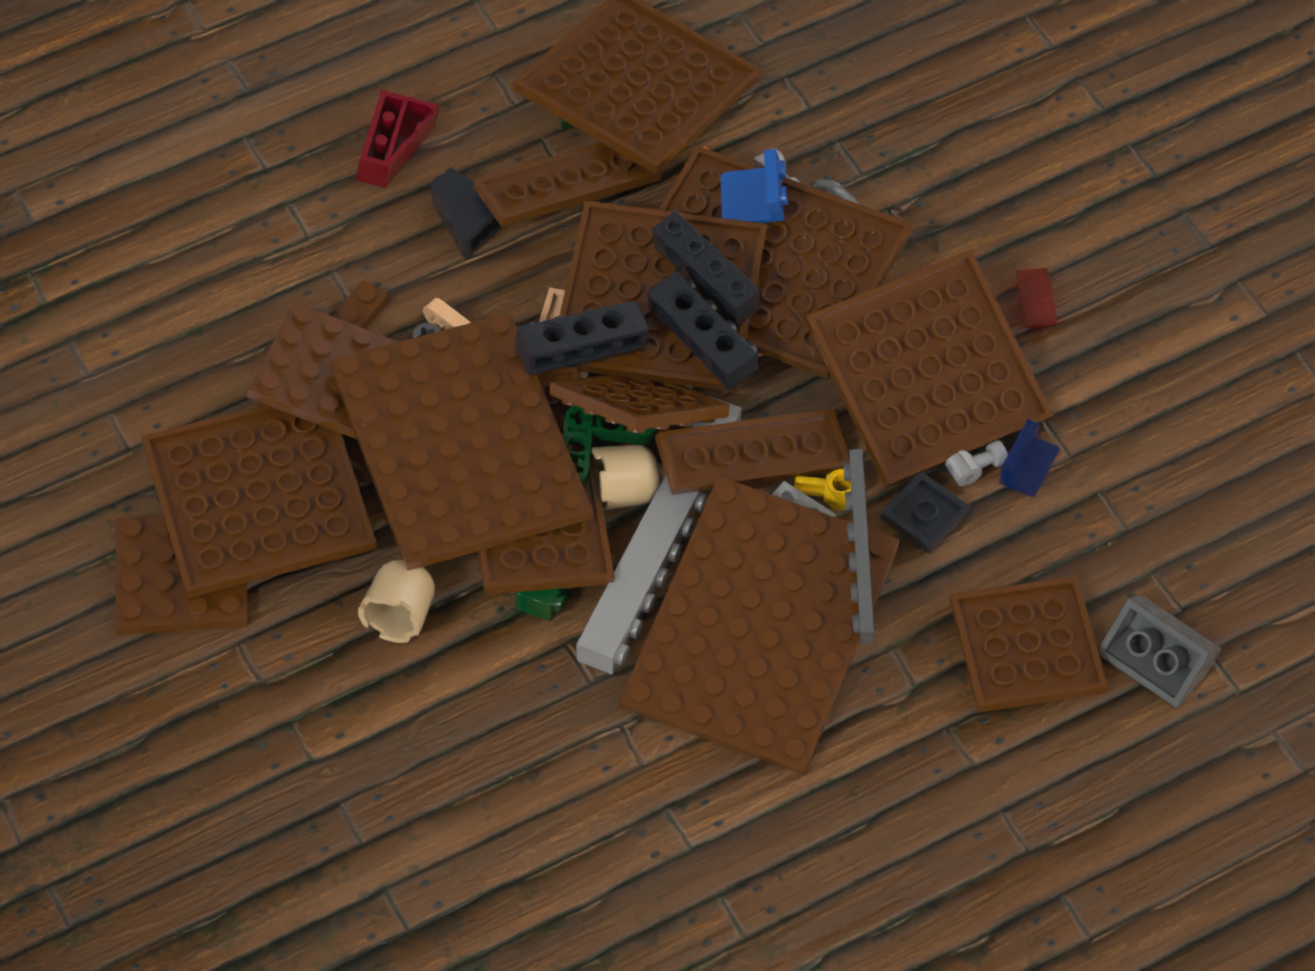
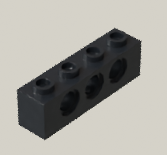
(706, 268)
(581, 337)
(727, 366)

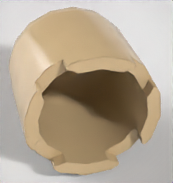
(626, 475)
(397, 601)

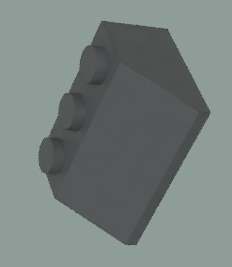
(1158, 650)

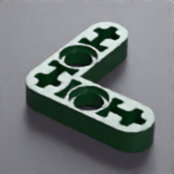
(585, 432)

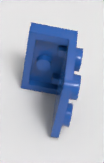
(755, 193)

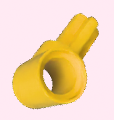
(826, 488)

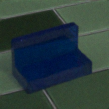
(1028, 461)

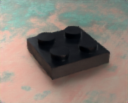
(925, 512)

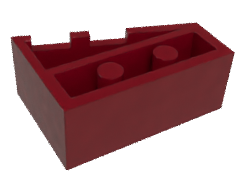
(394, 135)

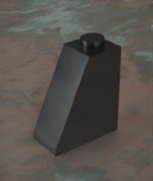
(463, 212)

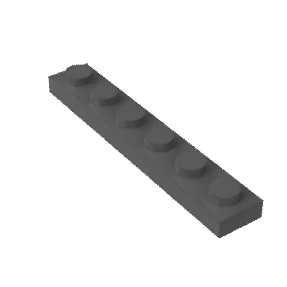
(859, 559)

